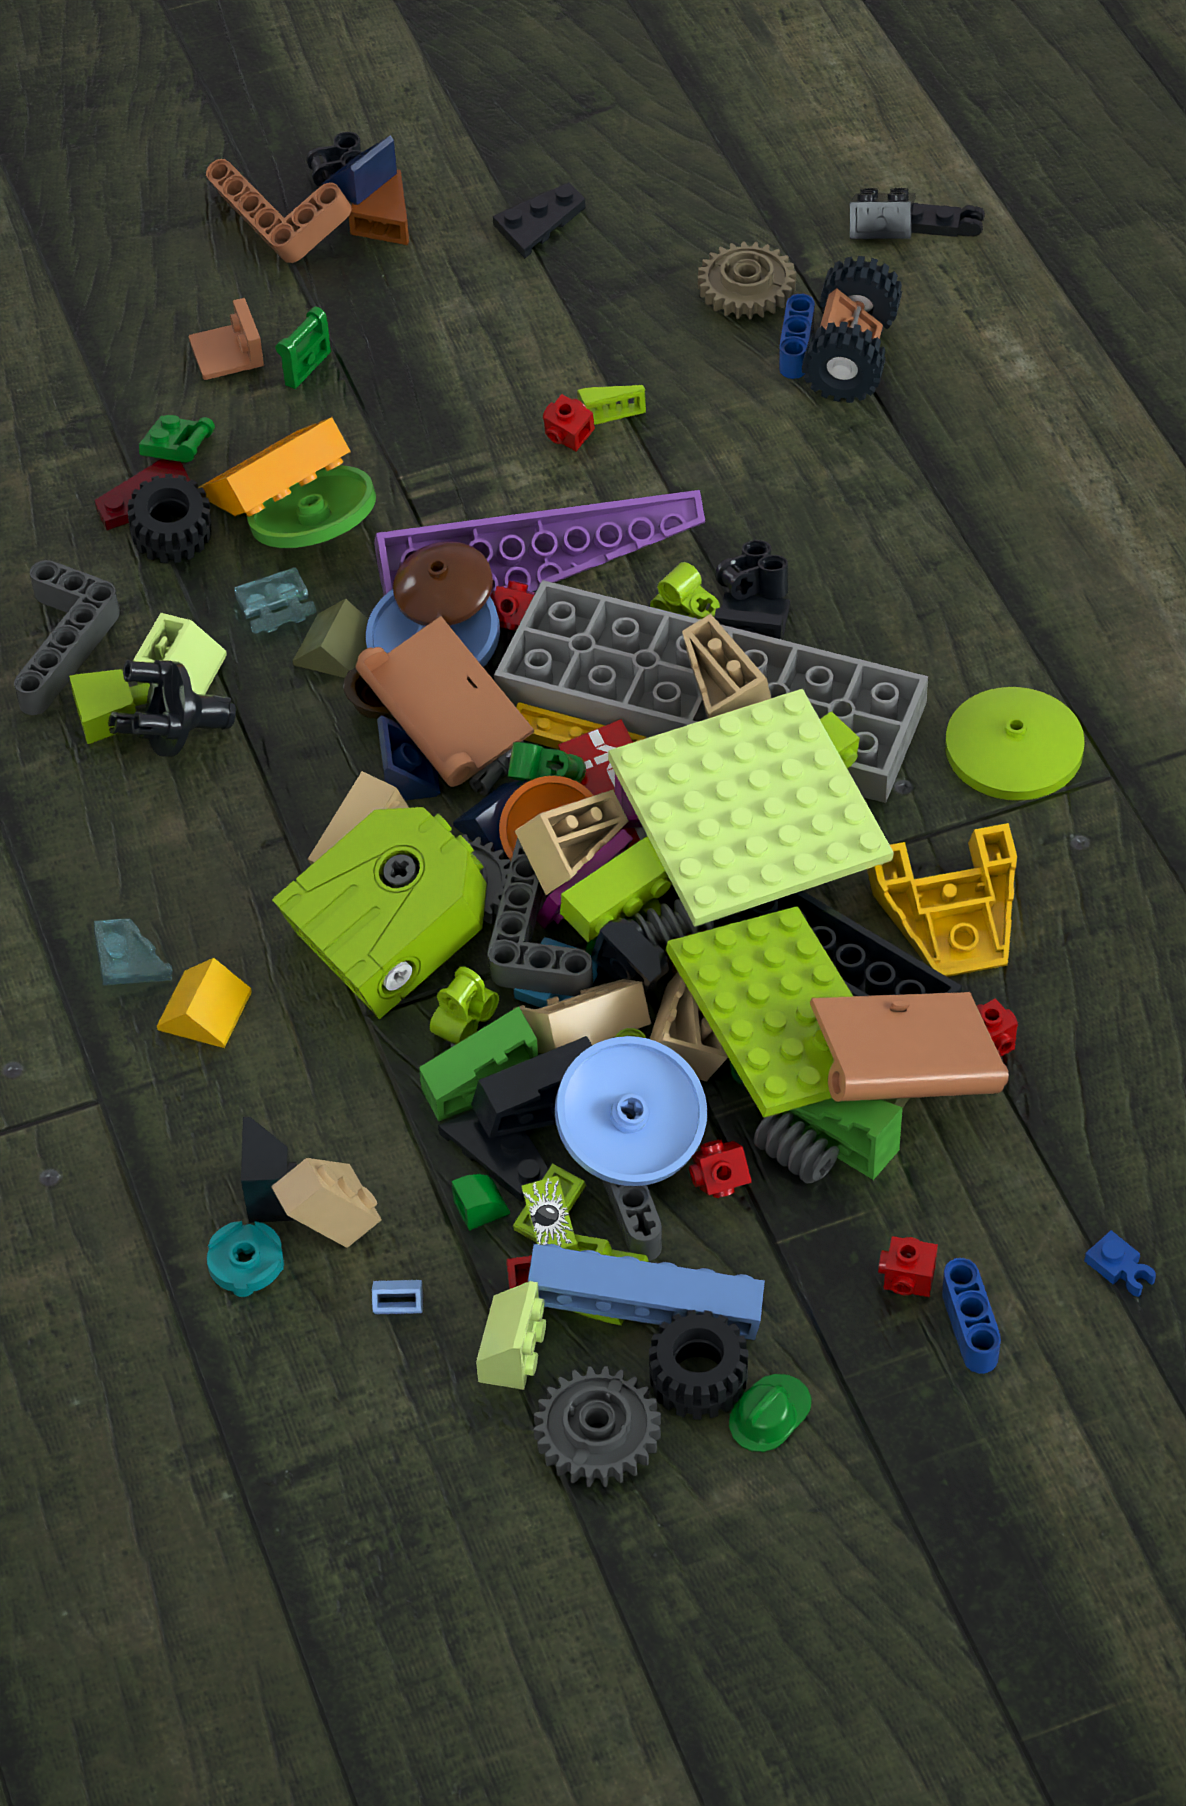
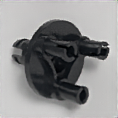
(170, 707)

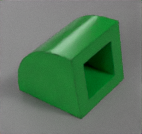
(478, 1200)

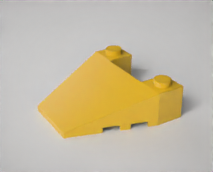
(959, 917)

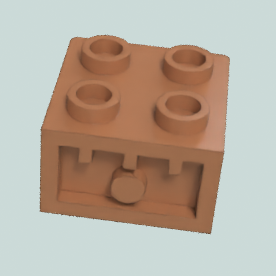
(229, 347)

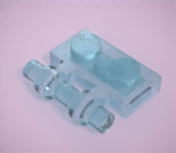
(272, 593)

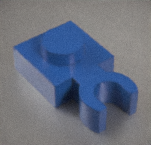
(1117, 1260)

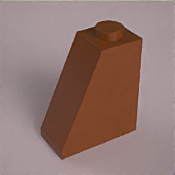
(382, 214)

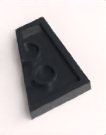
(536, 218)
(508, 1157)

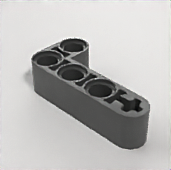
(636, 1218)

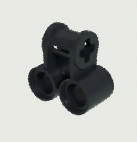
(334, 157)
(754, 572)

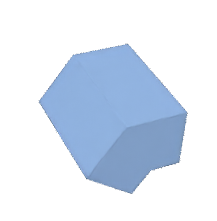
(397, 1288)

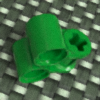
(534, 761)

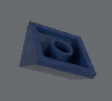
(366, 171)
(405, 763)
(485, 816)

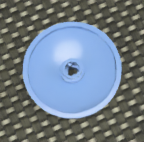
(635, 1079)

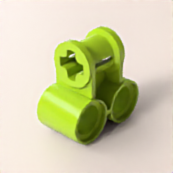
(683, 595)
(463, 1006)

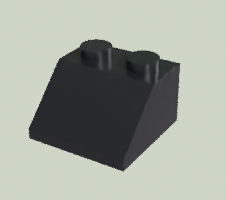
(262, 1165)

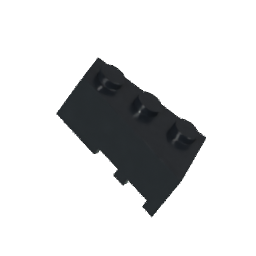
(525, 1093)

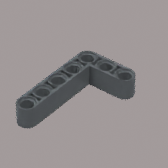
(90, 614)
(527, 963)

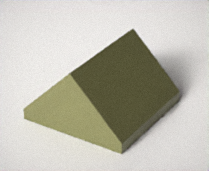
(334, 640)

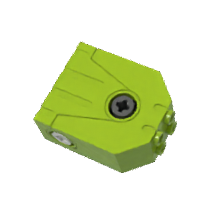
(388, 903)

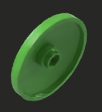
(316, 510)

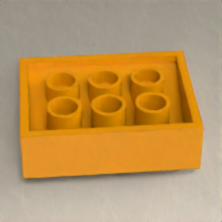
(277, 469)

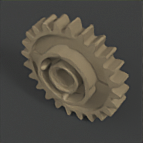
(746, 280)

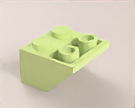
(184, 642)
(511, 1337)

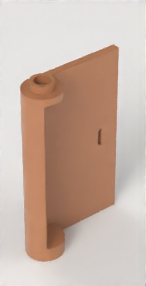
(428, 692)
(908, 1047)

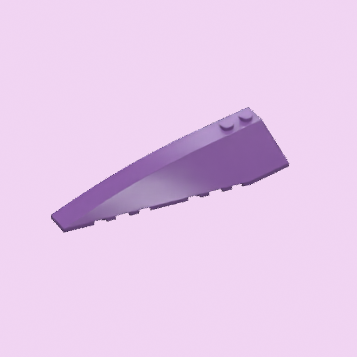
(550, 542)

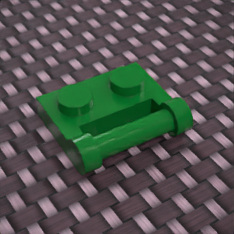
(303, 358)
(168, 438)

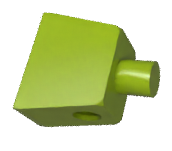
(100, 695)

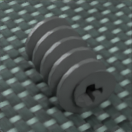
(669, 924)
(795, 1149)

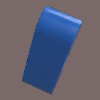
(795, 334)
(971, 1331)

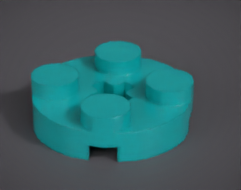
(248, 1276)

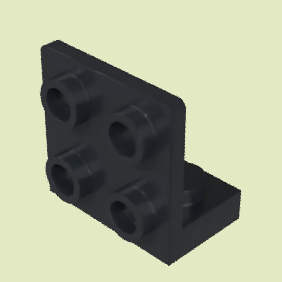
(881, 214)
(755, 614)

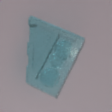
(126, 954)

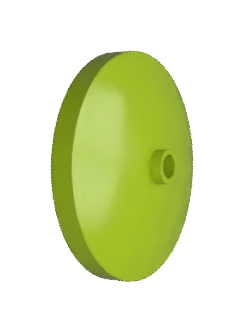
(1014, 743)

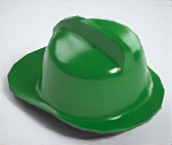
(769, 1412)

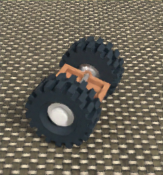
(846, 350)

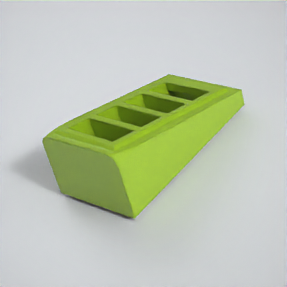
(597, 397)

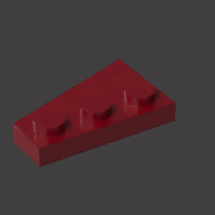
(114, 504)

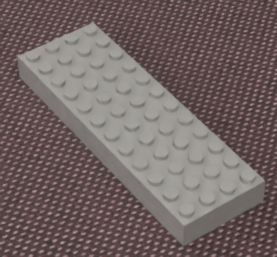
(631, 664)

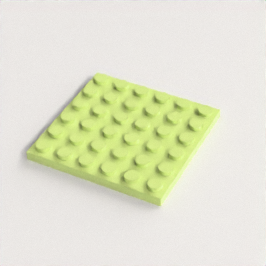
(749, 806)

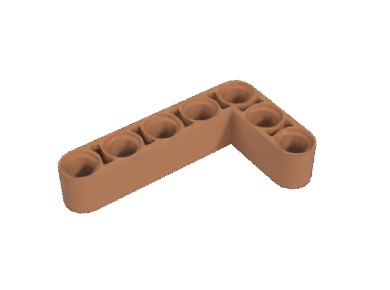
(287, 236)

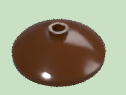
(452, 593)

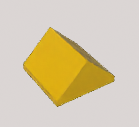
(205, 1004)

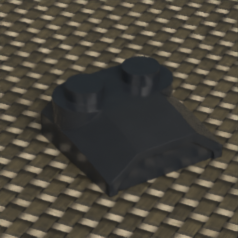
(628, 955)

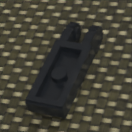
(947, 220)

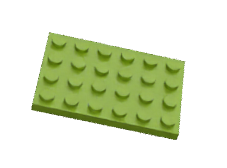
(757, 995)

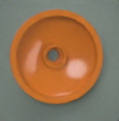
(535, 798)

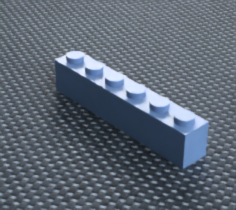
(642, 1289)

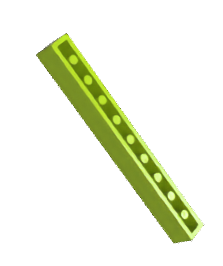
(638, 874)

